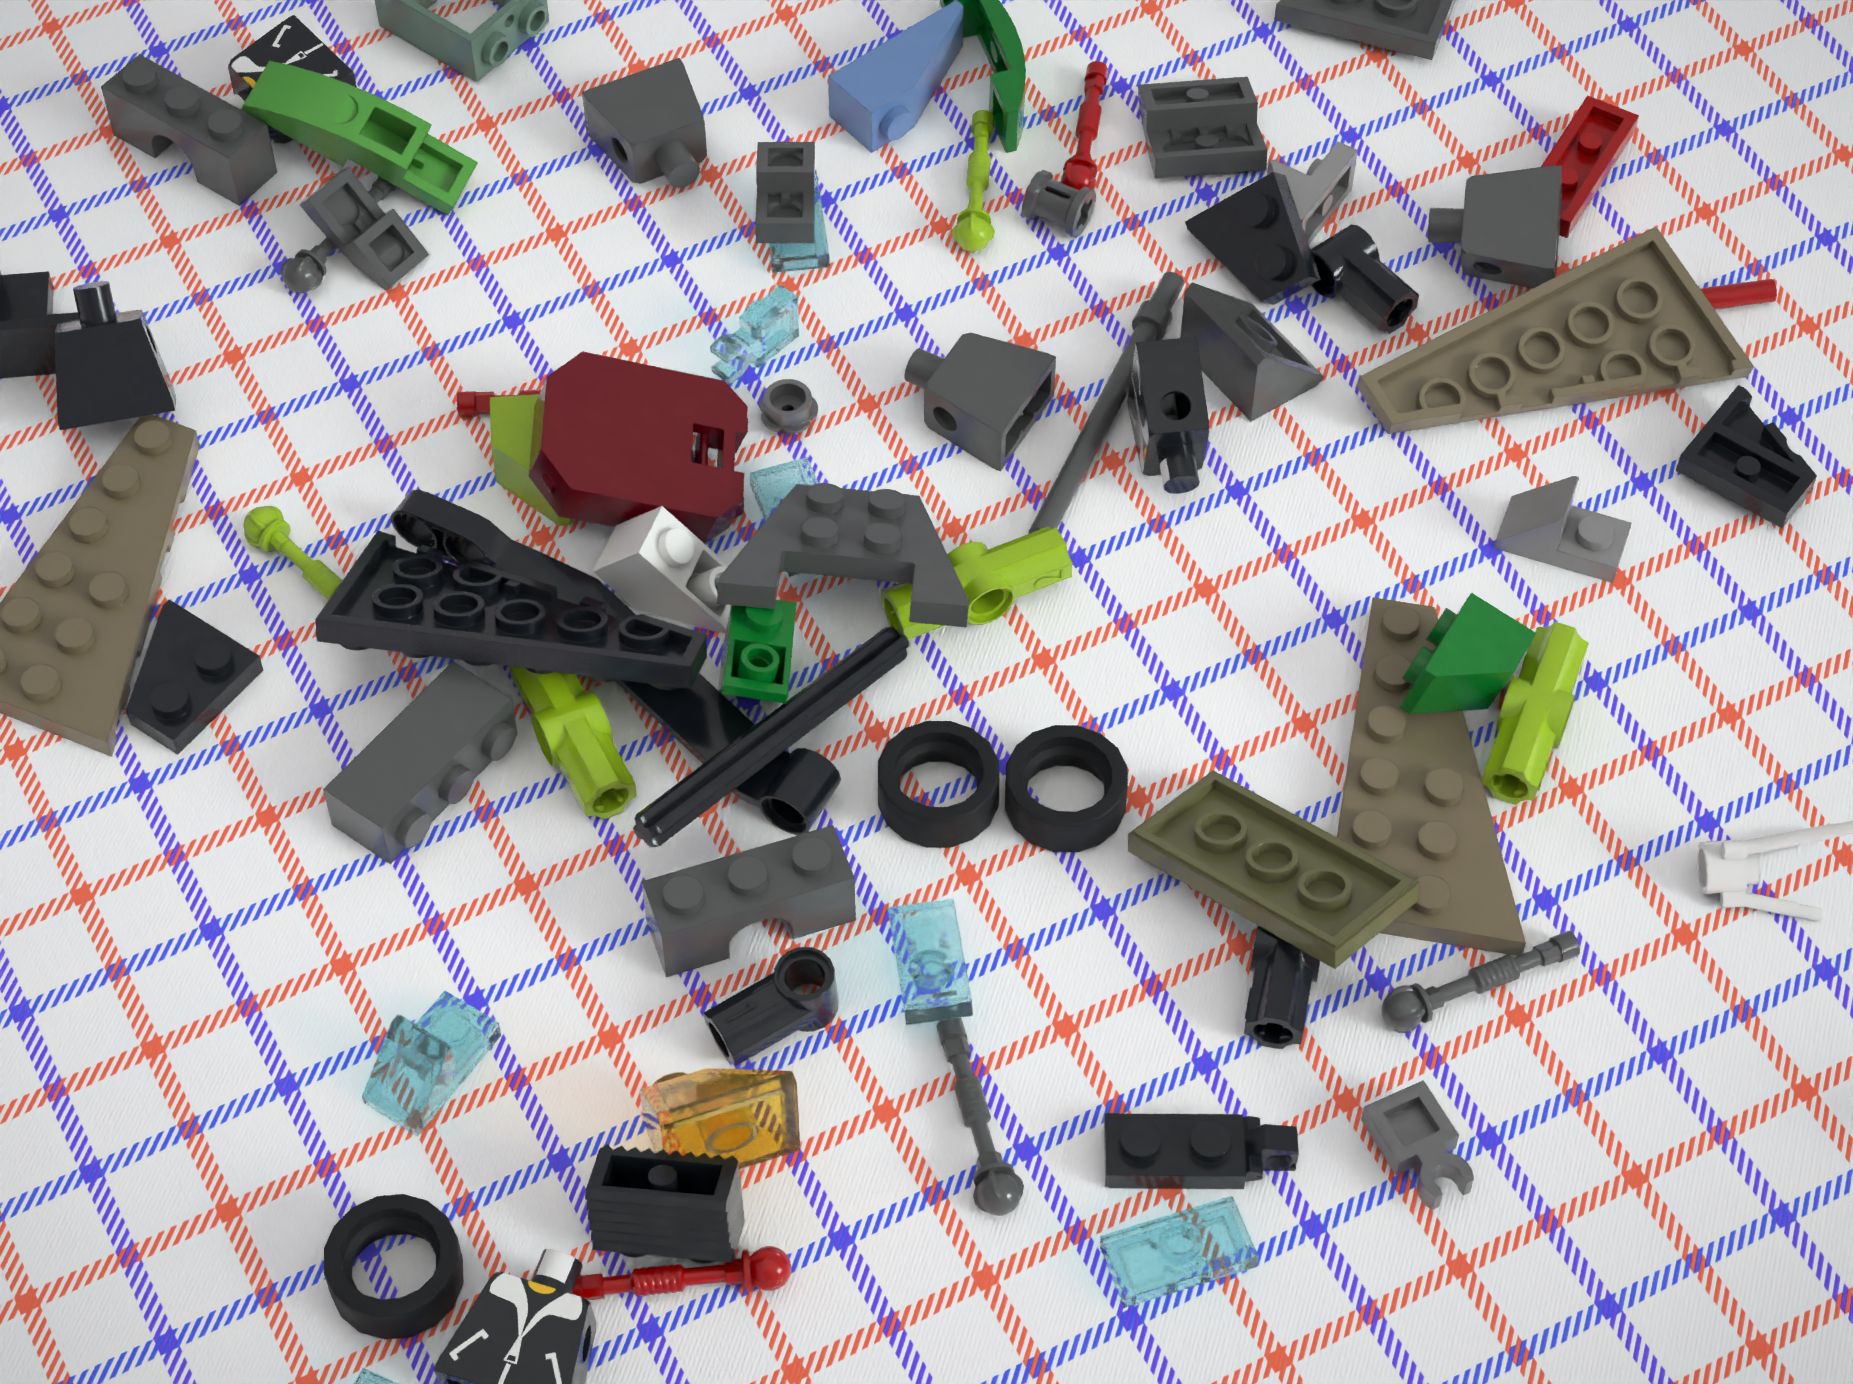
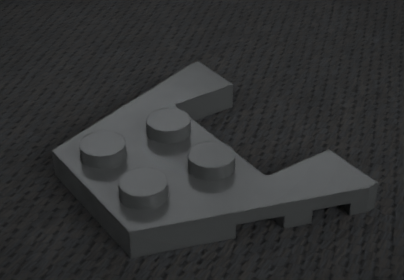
(849, 536)

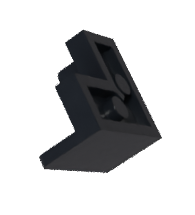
(28, 325)

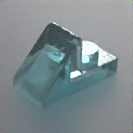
(428, 1061)

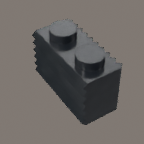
(665, 1204)

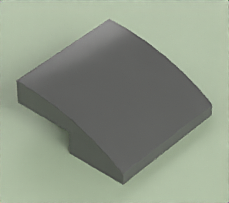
(1202, 127)

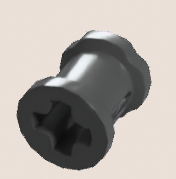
(1058, 203)

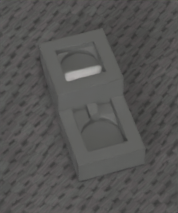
(785, 192)
(359, 228)

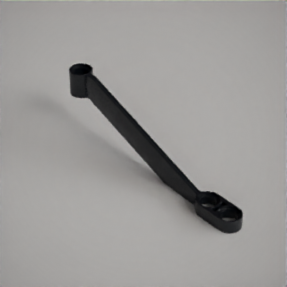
(702, 719)

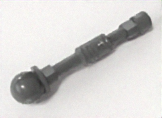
(308, 267)
(1413, 1004)
(997, 1185)

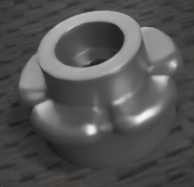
(788, 407)

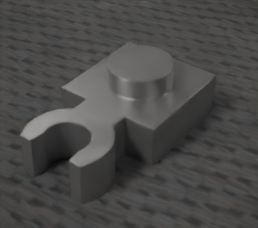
(1418, 1135)

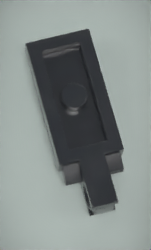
(1193, 1150)

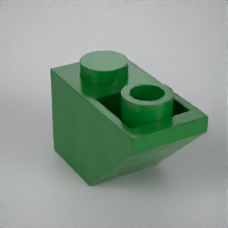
(758, 652)
(1470, 661)

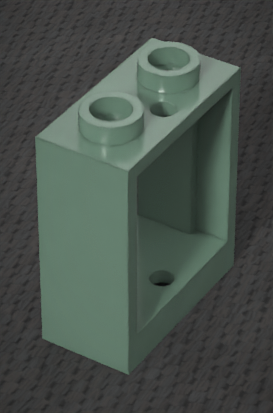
(465, 52)

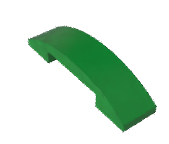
(1006, 57)

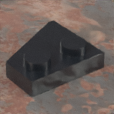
(1259, 239)
(1748, 462)
(187, 678)

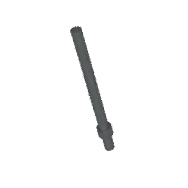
(1148, 325)

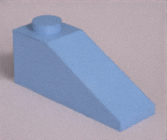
(892, 84)

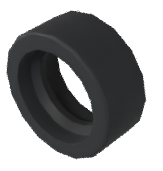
(938, 743)
(1066, 829)
(373, 1221)

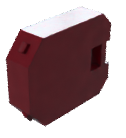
(620, 438)

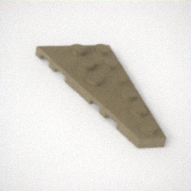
(1589, 335)
(92, 590)
(1420, 797)

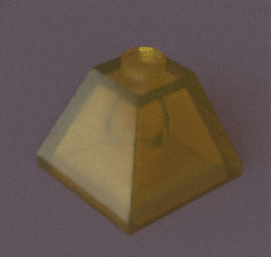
(724, 1114)

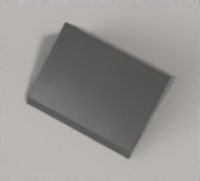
(1244, 352)

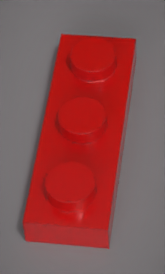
(1588, 154)

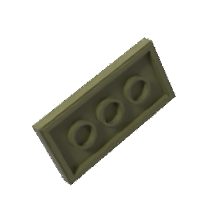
(1274, 868)

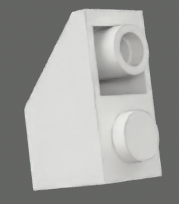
(664, 570)

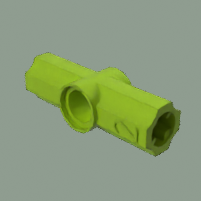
(990, 578)
(1535, 713)
(578, 739)

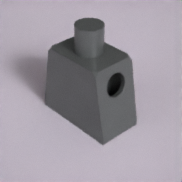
(649, 124)
(1506, 226)
(983, 394)

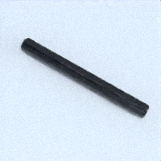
(769, 737)

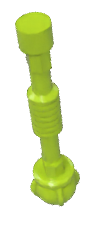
(974, 224)
(268, 530)

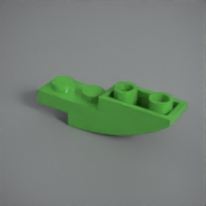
(360, 127)

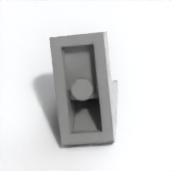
(1321, 188)
(1551, 530)

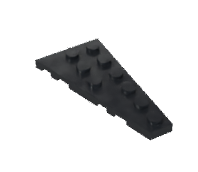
(499, 618)

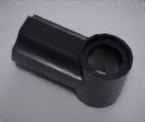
(1353, 269)
(1278, 991)
(770, 1008)

